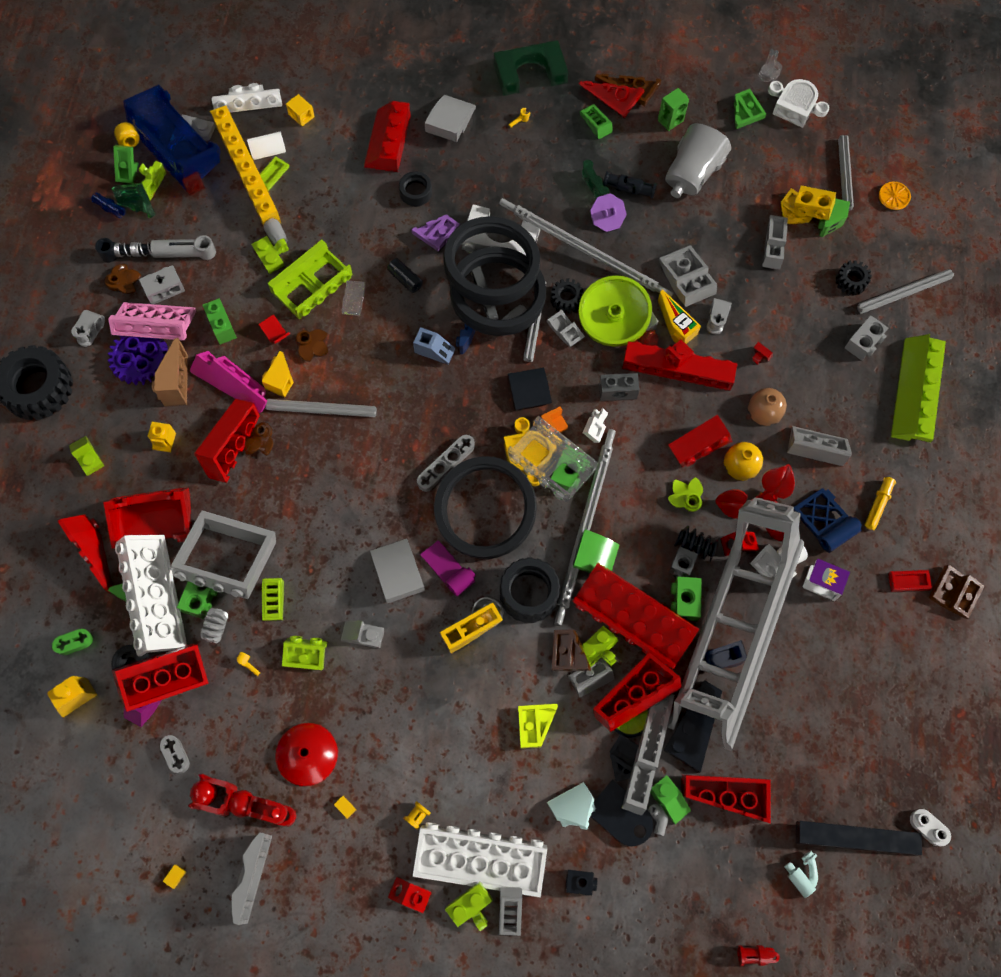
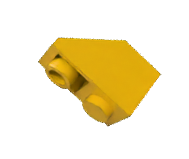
(278, 377)

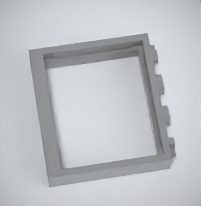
(231, 528)

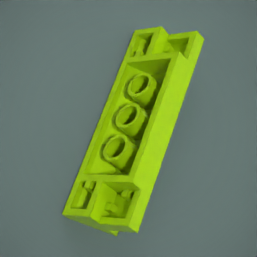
(918, 388)

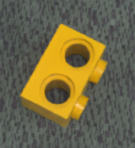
(818, 205)

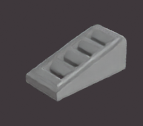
(510, 897)

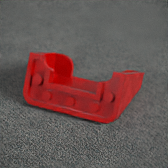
(150, 514)

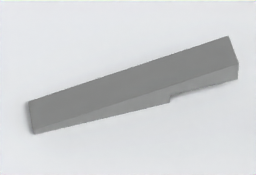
(647, 756)

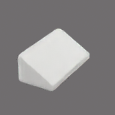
(266, 145)

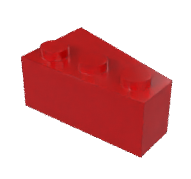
(701, 441)

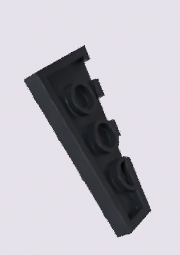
(693, 733)

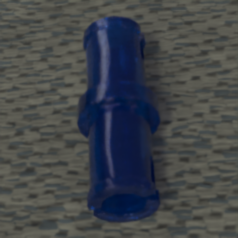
(108, 205)

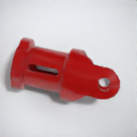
(756, 955)

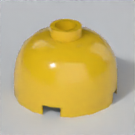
(743, 461)

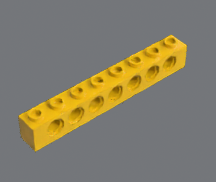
(244, 164)

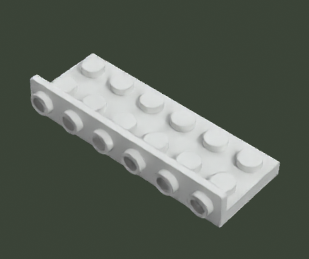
(150, 593)
(475, 857)

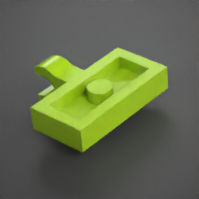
(154, 177)
(270, 254)
(599, 647)
(469, 906)

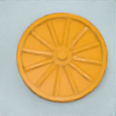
(894, 195)

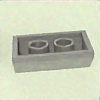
(819, 446)

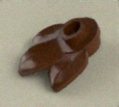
(122, 279)
(313, 345)
(259, 440)

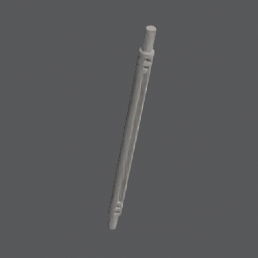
(529, 217)
(586, 522)

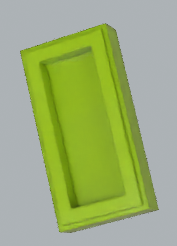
(273, 172)

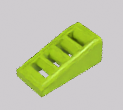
(265, 599)

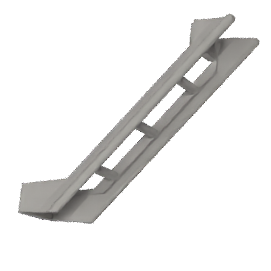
(767, 515)

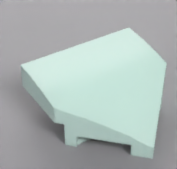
(573, 806)

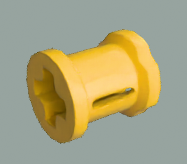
(415, 822)

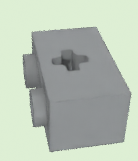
(162, 284)

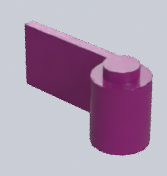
(448, 569)

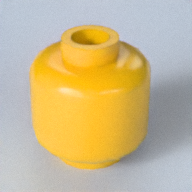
(126, 134)

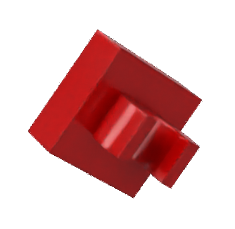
(761, 352)

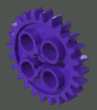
(132, 370)

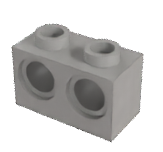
(868, 339)

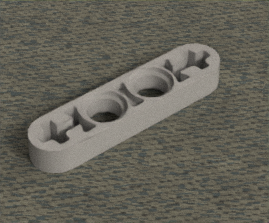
(445, 462)

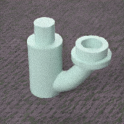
(805, 885)

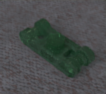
(593, 181)

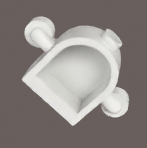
(797, 101)

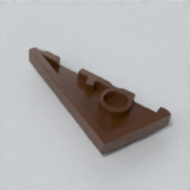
(649, 86)

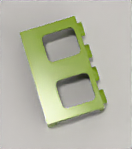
(302, 273)

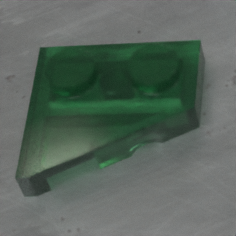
(133, 197)

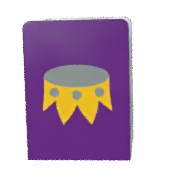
(826, 580)

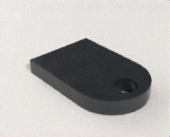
(618, 821)

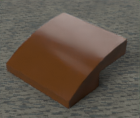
(956, 591)

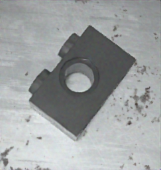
(619, 387)

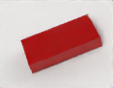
(910, 580)

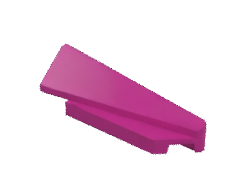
(228, 378)

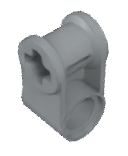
(718, 316)
(87, 325)

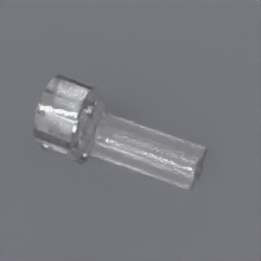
(772, 67)

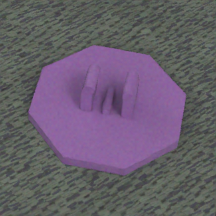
(608, 212)

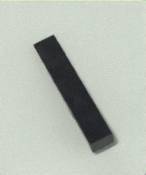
(858, 838)

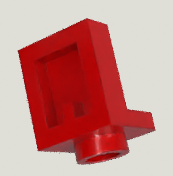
(678, 353)

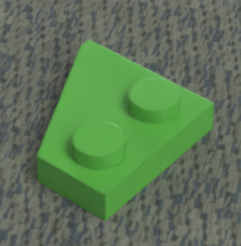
(747, 109)

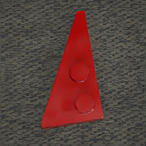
(618, 98)

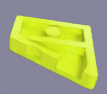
(534, 724)

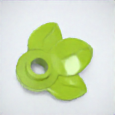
(684, 493)

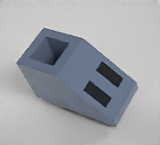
(433, 346)

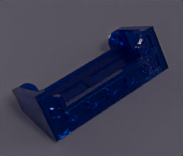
(170, 135)

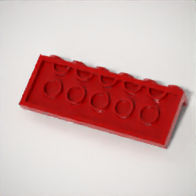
(635, 615)

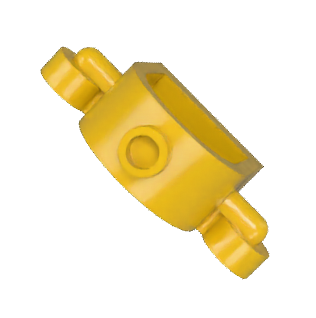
(533, 451)

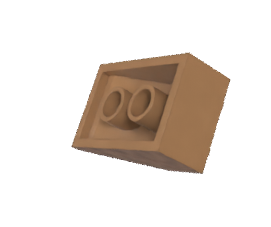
(172, 376)

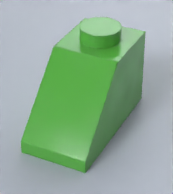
(670, 799)

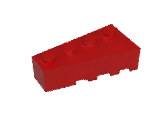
(226, 439)

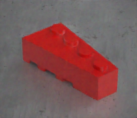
(636, 692)
(736, 794)

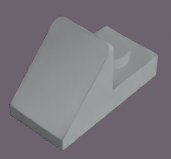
(362, 634)

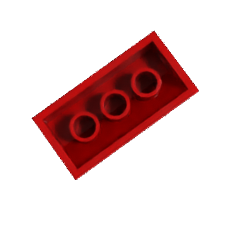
(388, 137)
(160, 677)

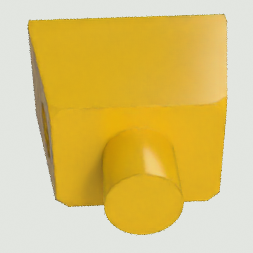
(70, 694)

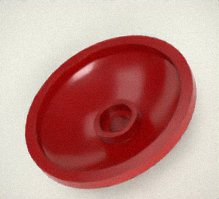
(320, 758)

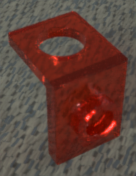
(193, 183)

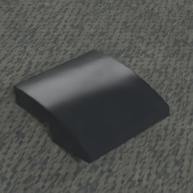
(529, 388)

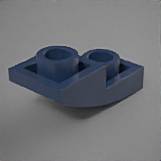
(465, 339)

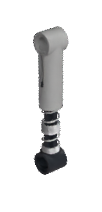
(157, 248)

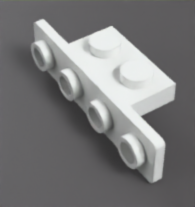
(248, 98)

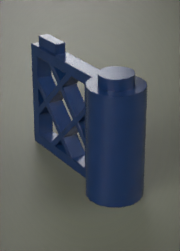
(835, 533)

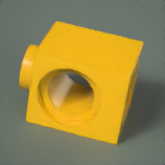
(300, 110)

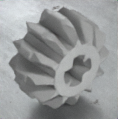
(214, 625)

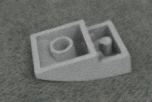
(449, 118)
(688, 276)
(397, 571)

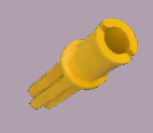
(877, 509)

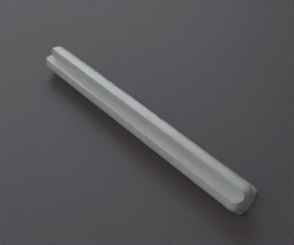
(905, 291)
(322, 408)

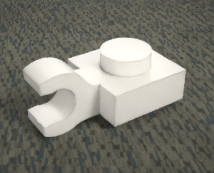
(595, 428)

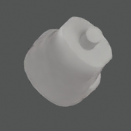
(698, 156)

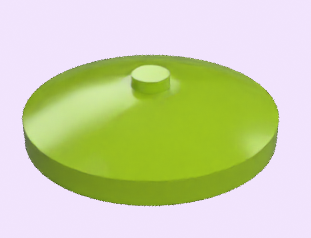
(615, 311)

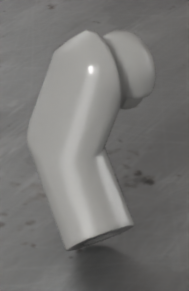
(660, 817)

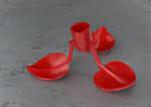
(777, 484)

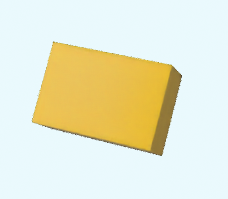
(345, 807)
(174, 876)

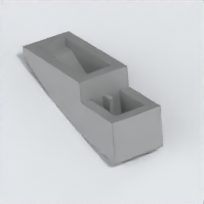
(775, 242)

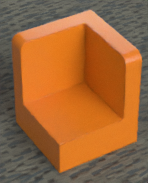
(555, 419)

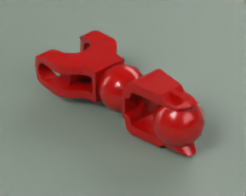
(239, 803)

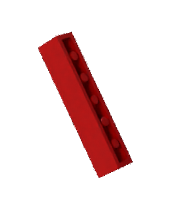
(694, 370)

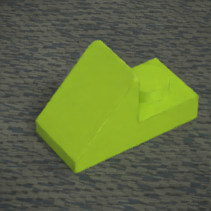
(86, 455)

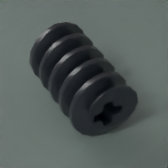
(697, 542)

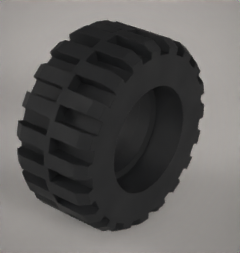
(46, 399)

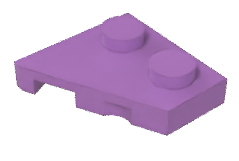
(436, 232)

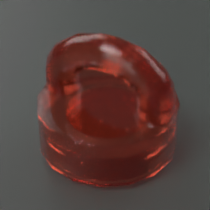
(649, 338)

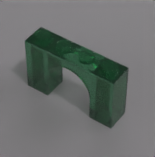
(545, 54)

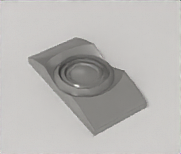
(249, 878)

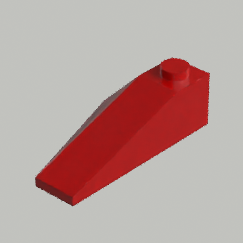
(85, 535)

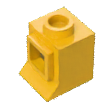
(161, 436)

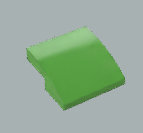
(595, 549)

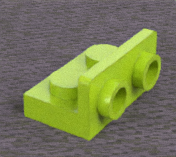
(304, 653)

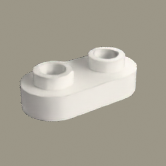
(930, 828)

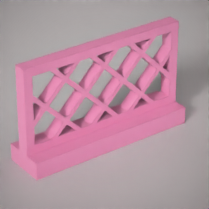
(157, 327)

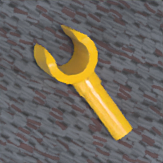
(522, 117)
(242, 659)

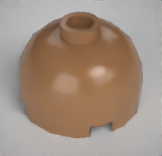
(767, 406)

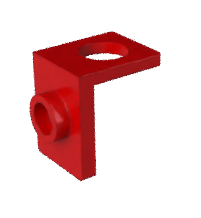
(273, 329)
(749, 542)
(410, 896)

